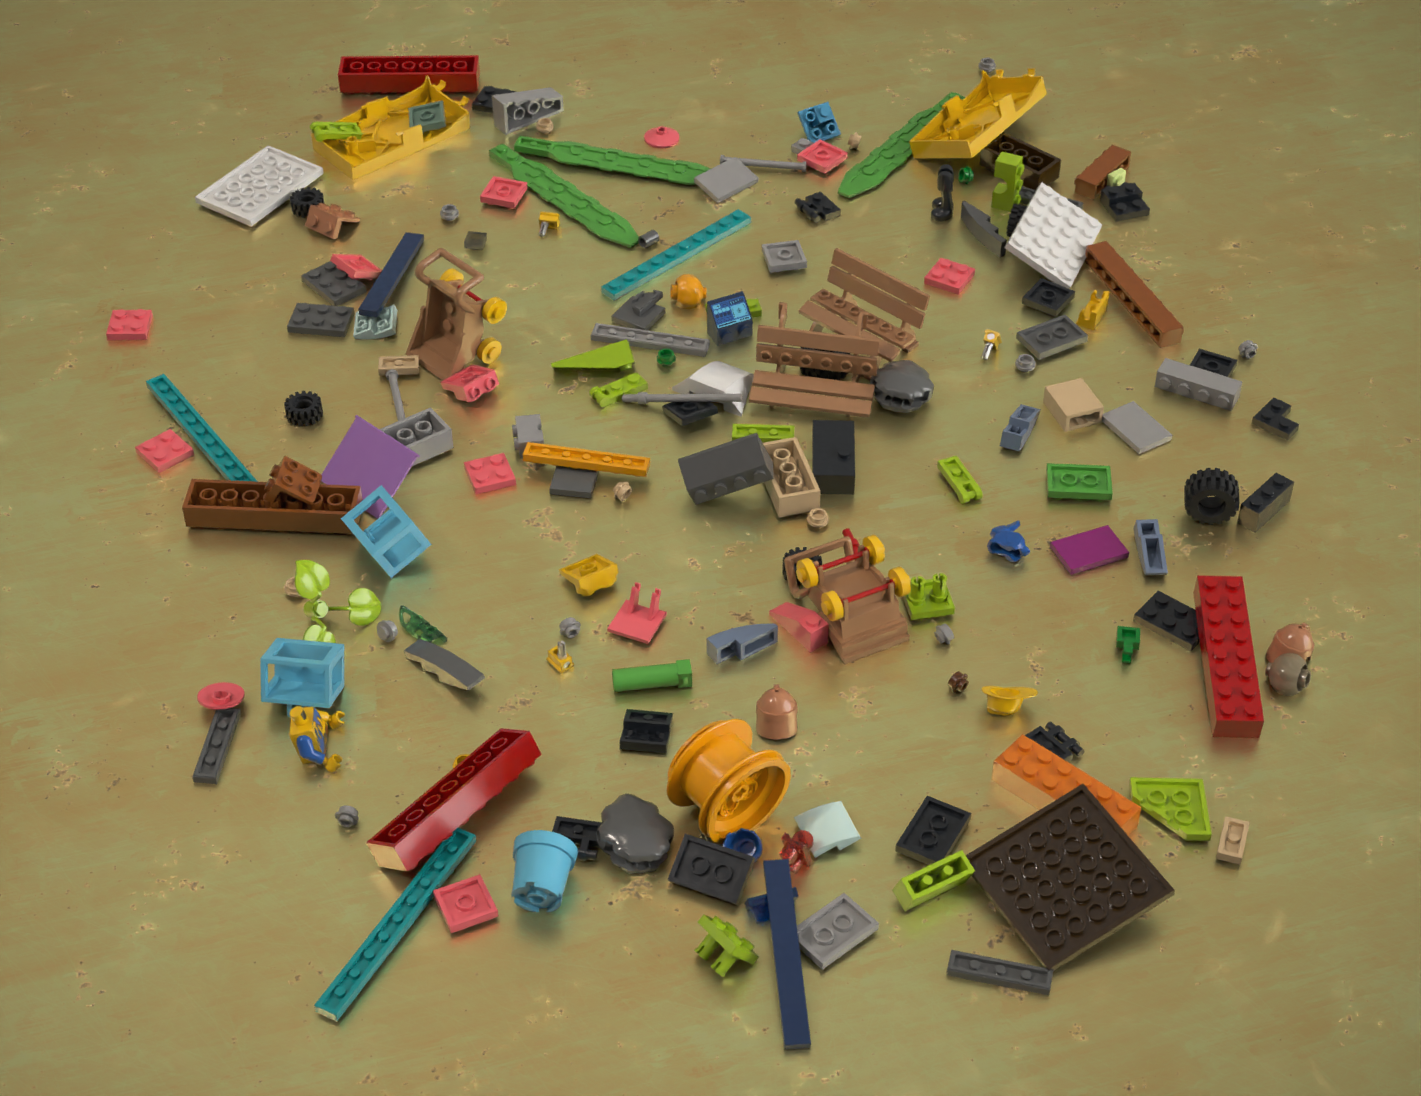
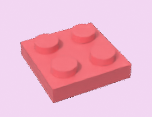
(822, 156)
(503, 192)
(356, 266)
(949, 276)
(129, 324)
(164, 450)
(489, 473)
(465, 903)

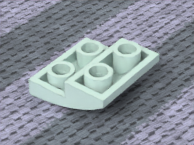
(376, 327)
(829, 827)

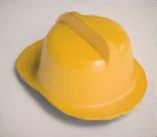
(1006, 700)

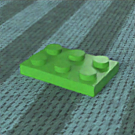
(1079, 481)

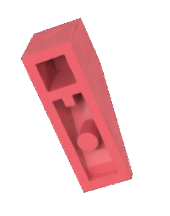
(802, 624)

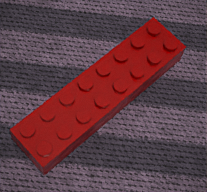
(407, 73)
(1228, 657)
(453, 799)

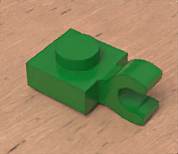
(1128, 639)

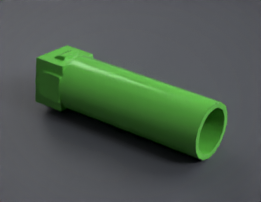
(653, 676)

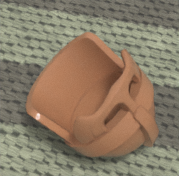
(1291, 639)
(776, 714)

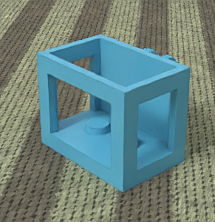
(392, 538)
(304, 673)

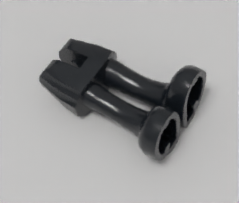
(944, 205)

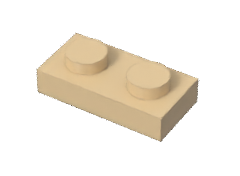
(402, 364)
(1232, 840)

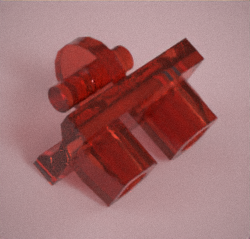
(797, 849)

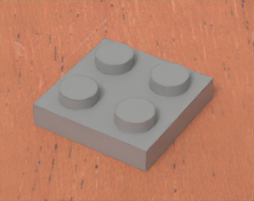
(784, 256)

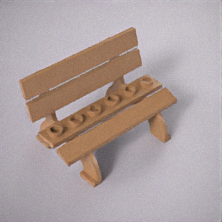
(848, 308)
(815, 359)

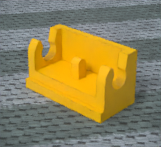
(1093, 311)

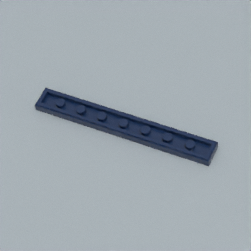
(391, 275)
(786, 954)

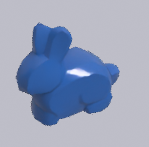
(1007, 542)

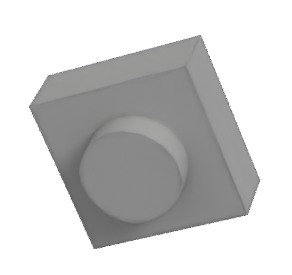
(800, 145)

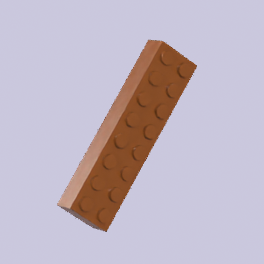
(243, 507)

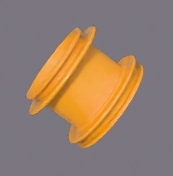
(727, 779)

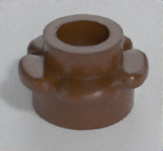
(958, 682)

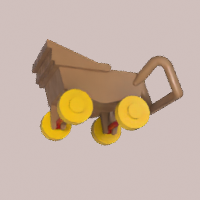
(452, 322)
(853, 597)

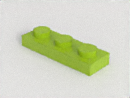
(765, 432)

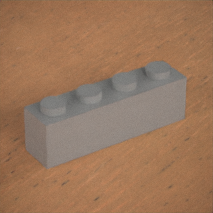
(1198, 384)

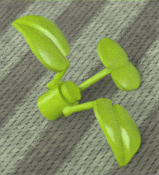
(310, 581)

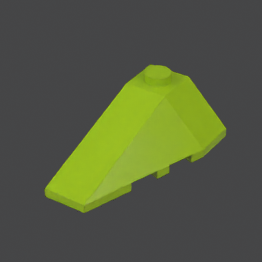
(608, 357)

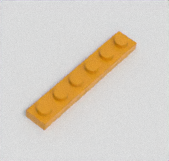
(586, 459)

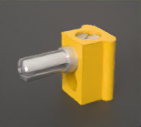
(548, 220)
(991, 341)
(560, 658)

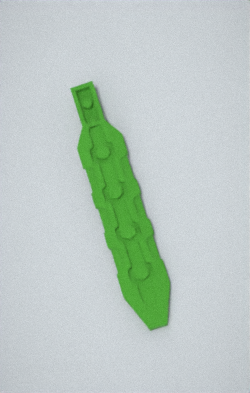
(889, 155)
(612, 159)
(567, 197)

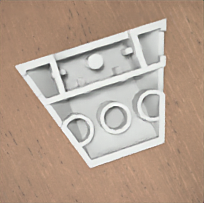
(719, 379)

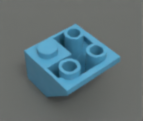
(819, 122)

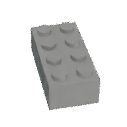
(423, 434)

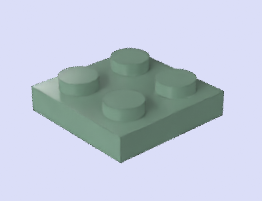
(429, 115)

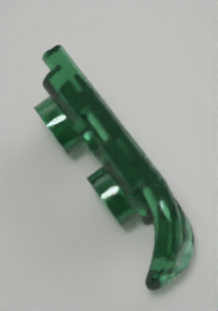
(417, 623)

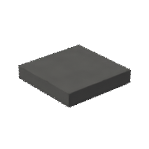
(626, 316)
(573, 482)

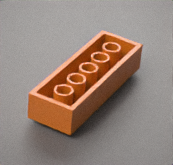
(1044, 777)

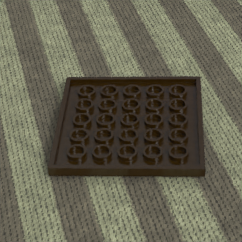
(1067, 877)

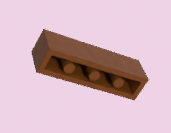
(1095, 176)

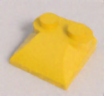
(591, 574)

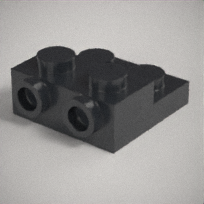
(1124, 201)

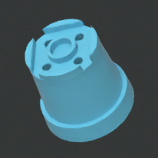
(541, 869)

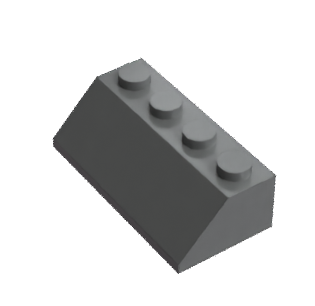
(726, 468)

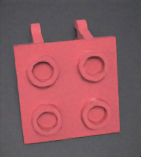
(636, 620)

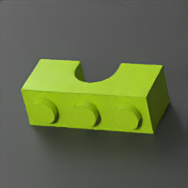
(1009, 168)

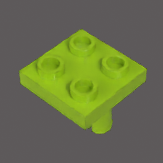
(929, 598)
(724, 935)

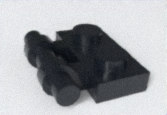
(817, 207)
(1050, 738)
(580, 833)

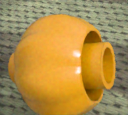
(687, 291)

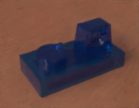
(759, 906)

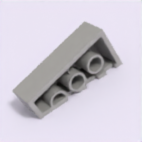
(524, 108)

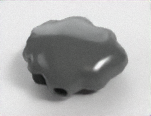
(902, 386)
(634, 834)

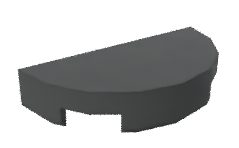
(644, 301)

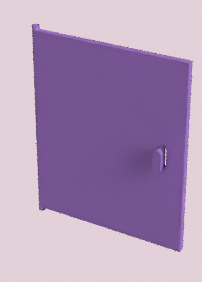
(369, 460)

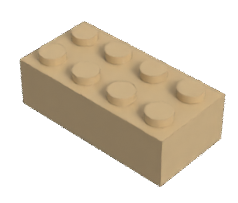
(793, 484)

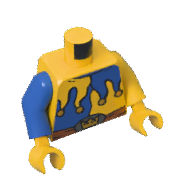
(310, 733)

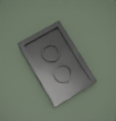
(333, 284)
(320, 319)
(1052, 337)

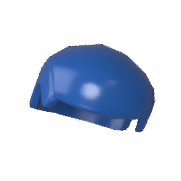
(744, 842)

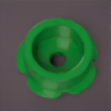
(965, 175)
(666, 357)

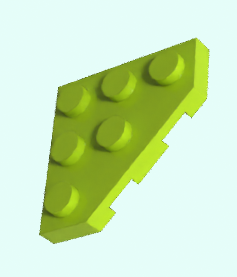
(1174, 803)

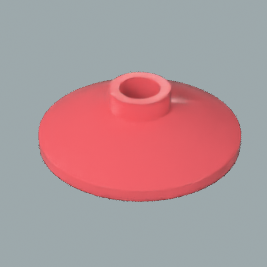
(661, 137)
(221, 695)

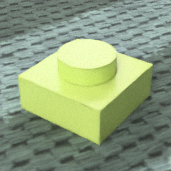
(1116, 178)

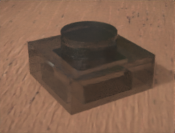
(475, 240)

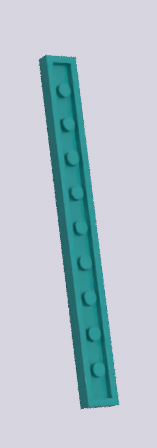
(675, 255)
(198, 429)
(394, 925)

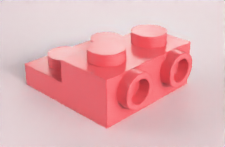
(471, 382)

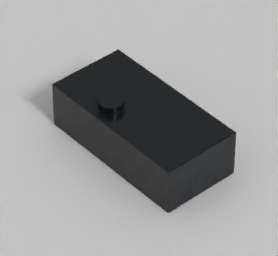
(834, 456)

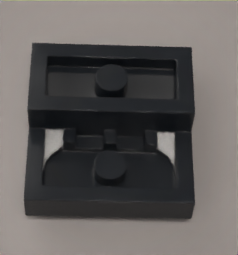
(646, 730)

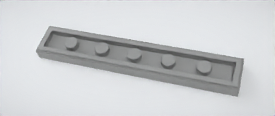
(651, 339)

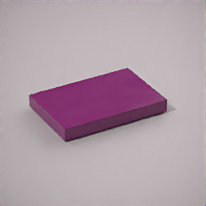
(1089, 549)

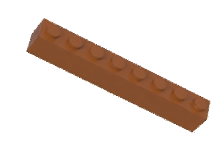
(1134, 294)

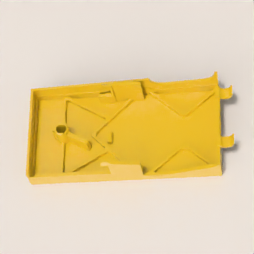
(974, 122)
(388, 132)

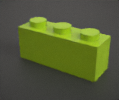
(933, 880)

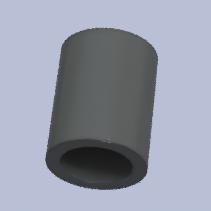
(648, 239)

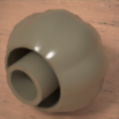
(1288, 674)

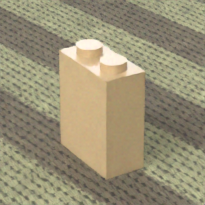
(1073, 404)

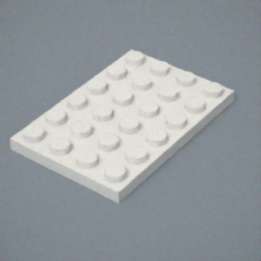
(259, 185)
(1053, 236)

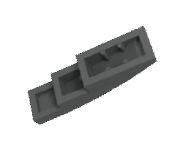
(981, 228)
(445, 664)

